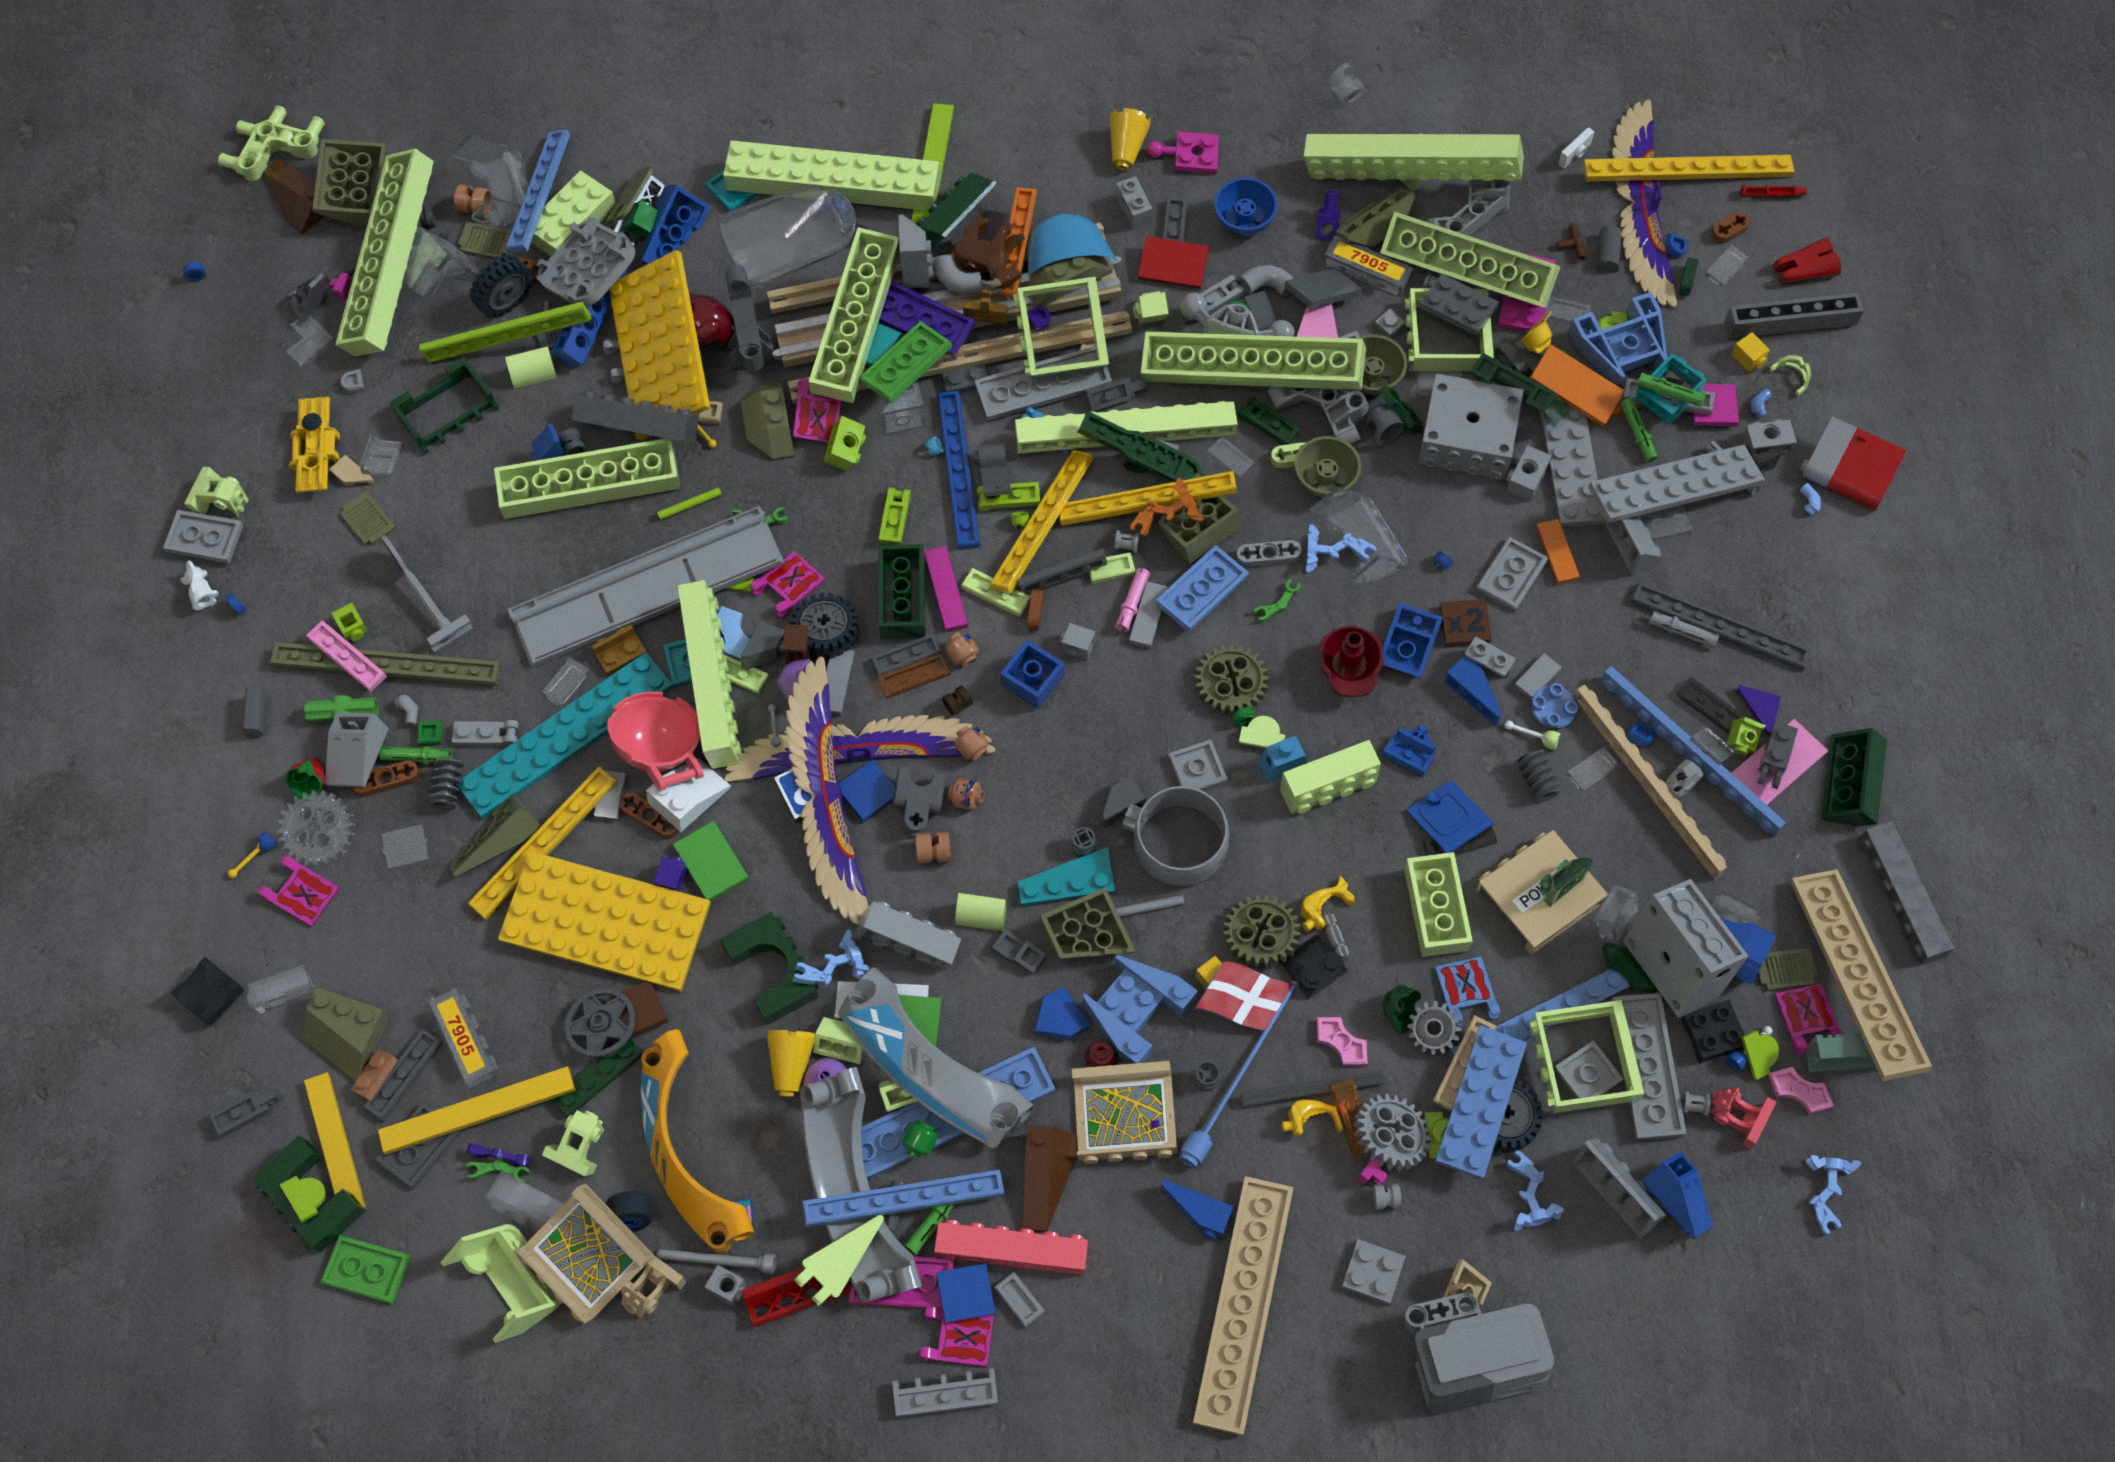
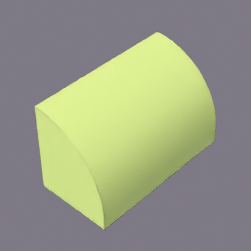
(531, 367)
(980, 912)
(837, 1041)

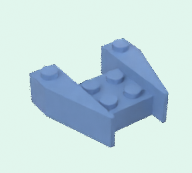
(1625, 344)
(1131, 1004)

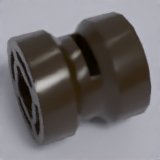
(957, 700)

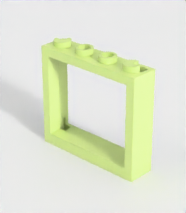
(1096, 318)
(1441, 362)
(1624, 1046)

